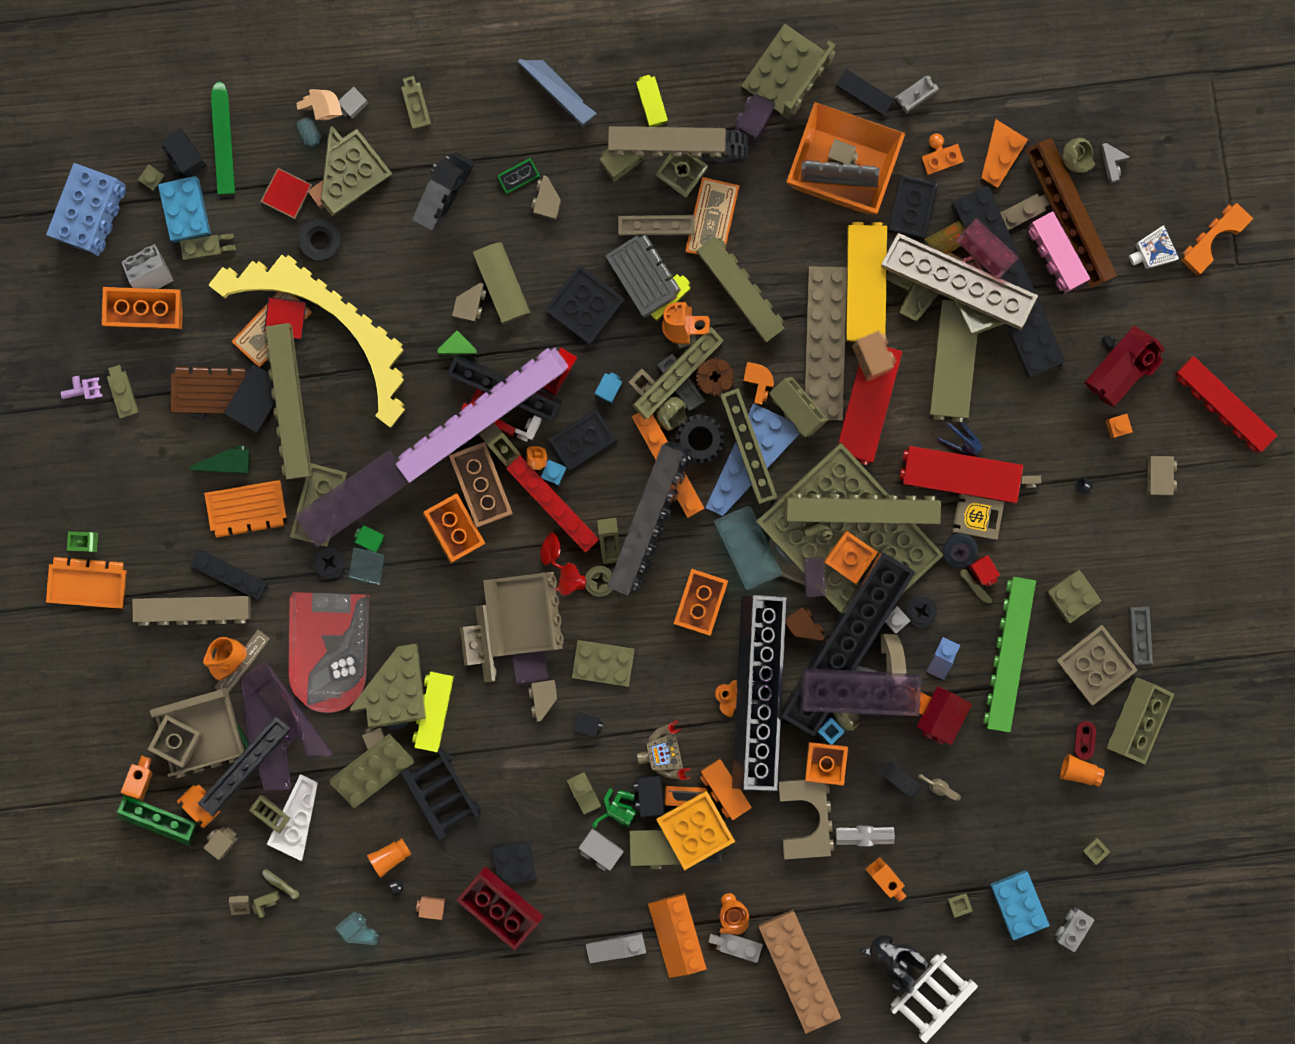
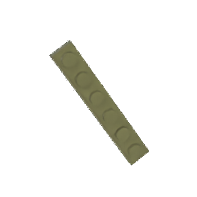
(677, 373)

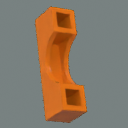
(1232, 221)

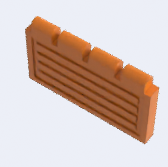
(244, 507)
(85, 584)

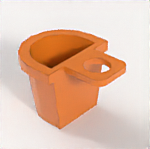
(680, 324)

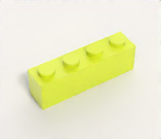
(436, 706)

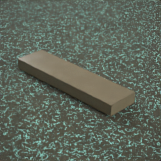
(656, 225)

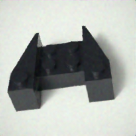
(442, 189)

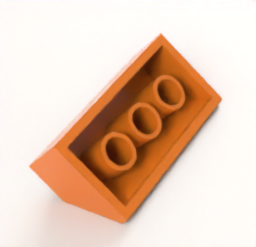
(142, 308)
(677, 936)

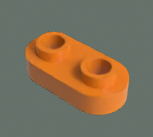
(536, 457)

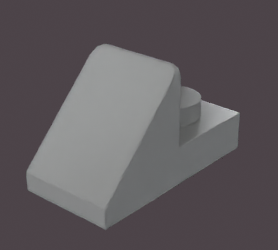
(1110, 157)

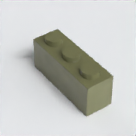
(798, 407)

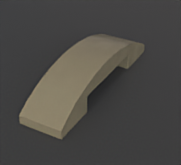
(894, 653)

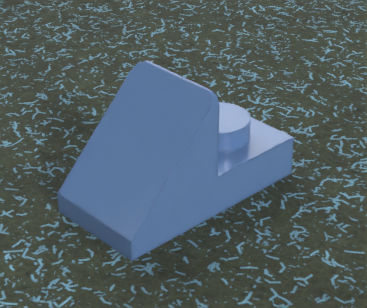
(943, 658)

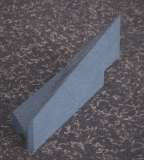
(558, 90)

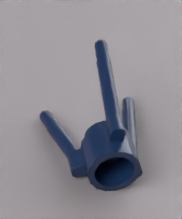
(971, 444)

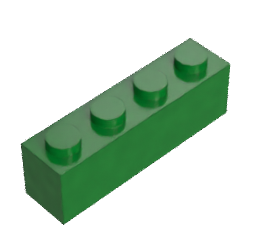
(156, 820)

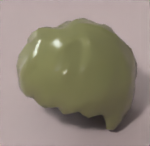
(1078, 155)
(671, 413)

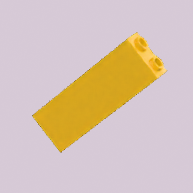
(865, 280)

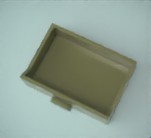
(651, 849)

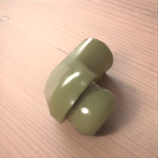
(819, 529)

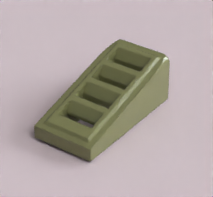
(257, 806)

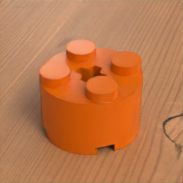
(190, 800)

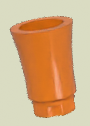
(1081, 771)
(389, 857)

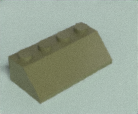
(1140, 720)

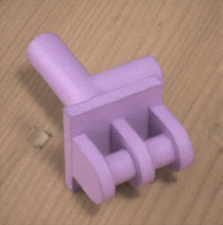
(89, 389)

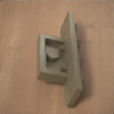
(477, 644)

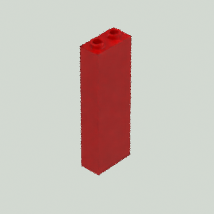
(867, 412)
(961, 474)

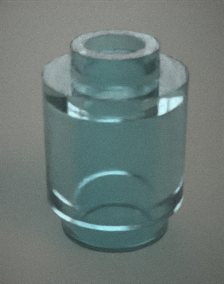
(308, 132)

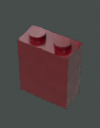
(943, 716)

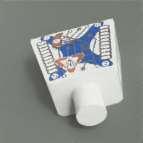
(1154, 250)

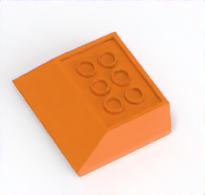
(873, 143)

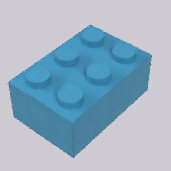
(184, 209)
(1019, 905)

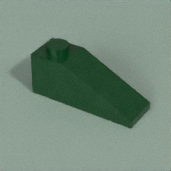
(229, 461)

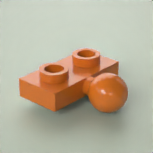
(941, 157)

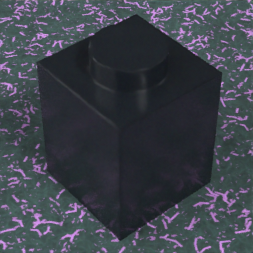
(588, 724)

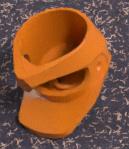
(227, 658)

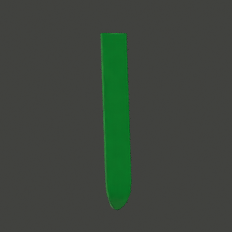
(222, 139)

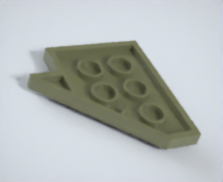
(349, 170)
(395, 691)

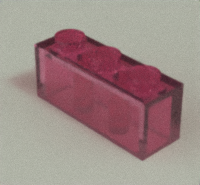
(987, 248)

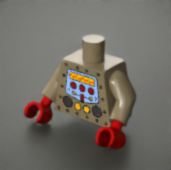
(664, 753)

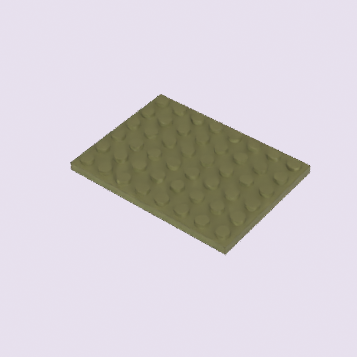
(844, 475)

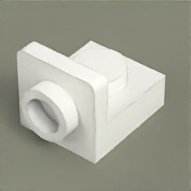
(531, 426)

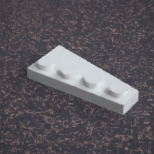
(299, 808)

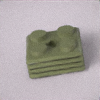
(685, 182)

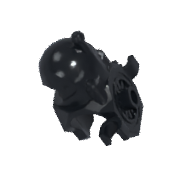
(890, 956)

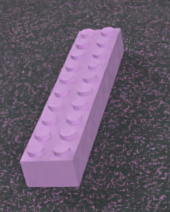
(477, 417)

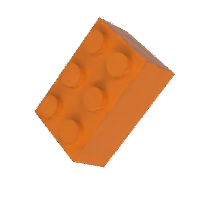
(700, 602)

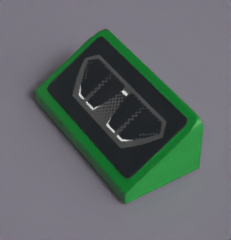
(518, 175)

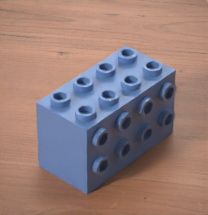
(86, 209)

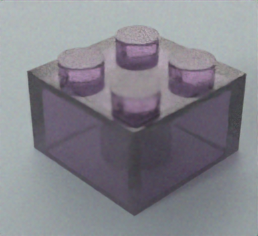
(755, 116)

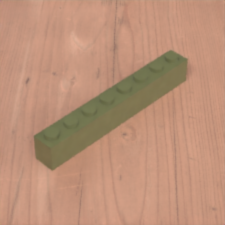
(288, 401)
(862, 509)

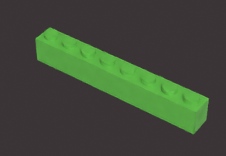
(1010, 654)

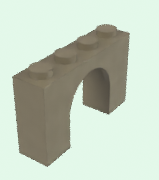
(818, 843)

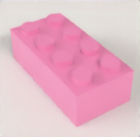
(1058, 252)

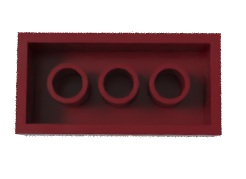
(500, 908)

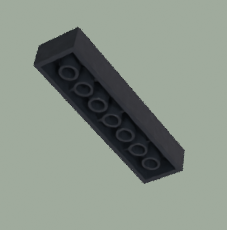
(649, 518)

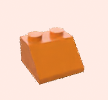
(826, 763)

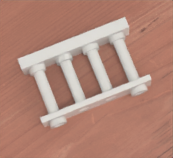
(940, 1016)

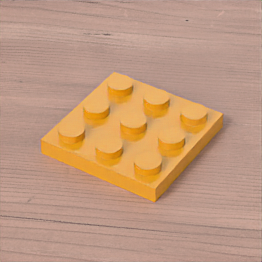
(695, 830)

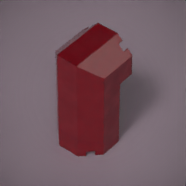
(1127, 362)

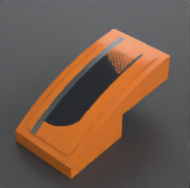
(679, 794)

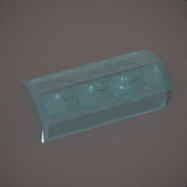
(748, 548)

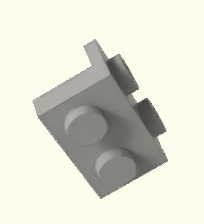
(1074, 929)

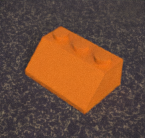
(453, 528)

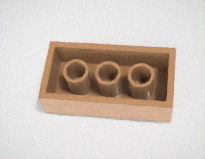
(873, 355)
(481, 484)

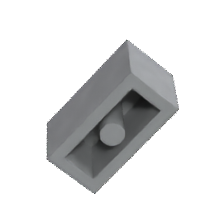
(600, 849)

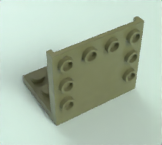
(788, 70)

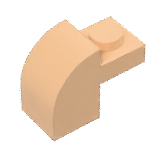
(322, 102)

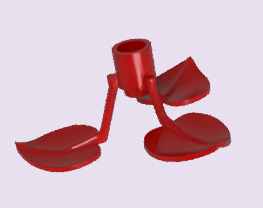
(570, 577)

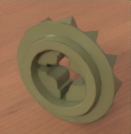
(592, 586)

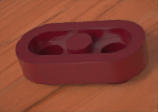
(1085, 740)

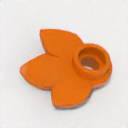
(727, 703)

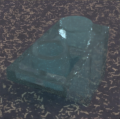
(355, 930)

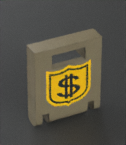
(975, 515)

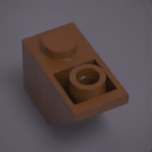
(802, 625)

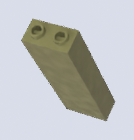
(952, 366)

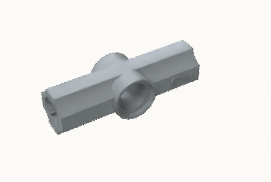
(865, 835)

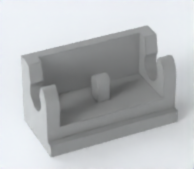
(916, 94)

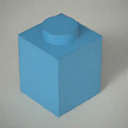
(609, 387)
(553, 472)
(830, 731)

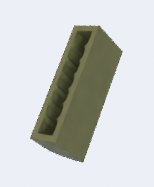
(501, 282)

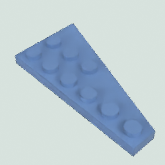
(773, 436)

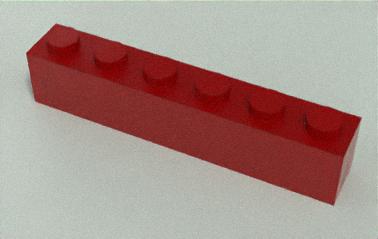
(1225, 404)
(553, 504)

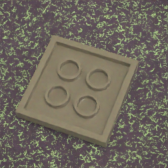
(1096, 665)

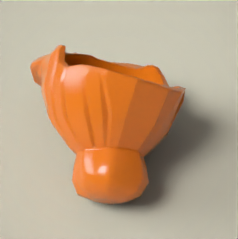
(733, 915)

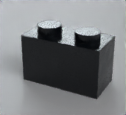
(650, 796)

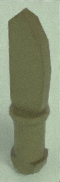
(975, 586)
(274, 880)

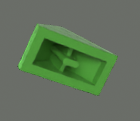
(457, 346)
(82, 541)

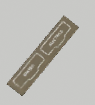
(253, 648)

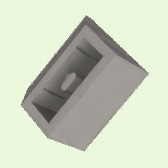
(147, 269)

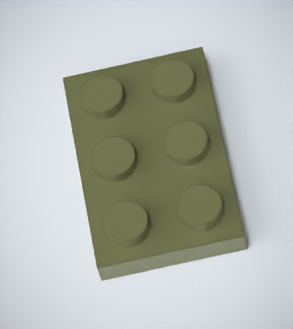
(603, 663)

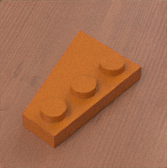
(1001, 154)

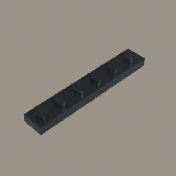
(244, 766)

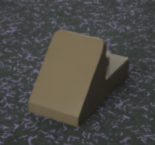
(641, 382)

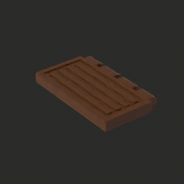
(204, 392)

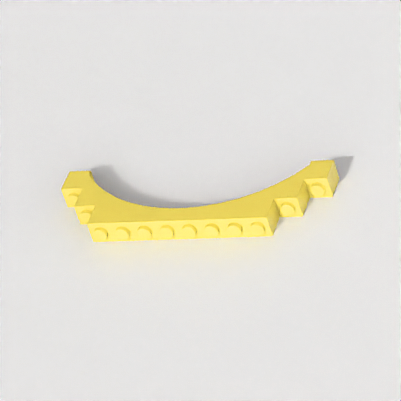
(290, 279)

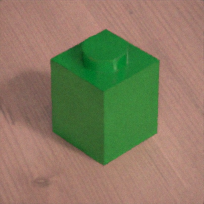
(369, 538)

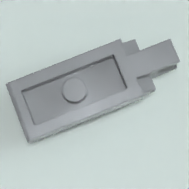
(737, 946)

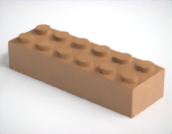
(799, 971)

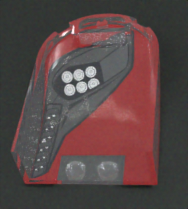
(328, 648)

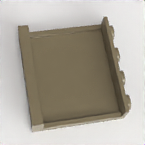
(523, 614)
(214, 718)

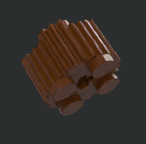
(714, 366)

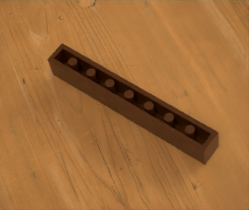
(1070, 211)

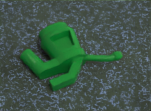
(620, 812)

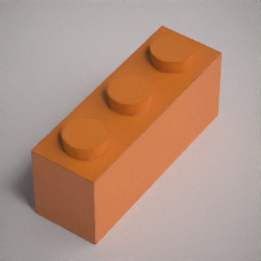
(721, 783)

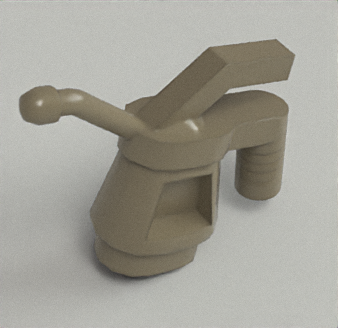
(940, 788)

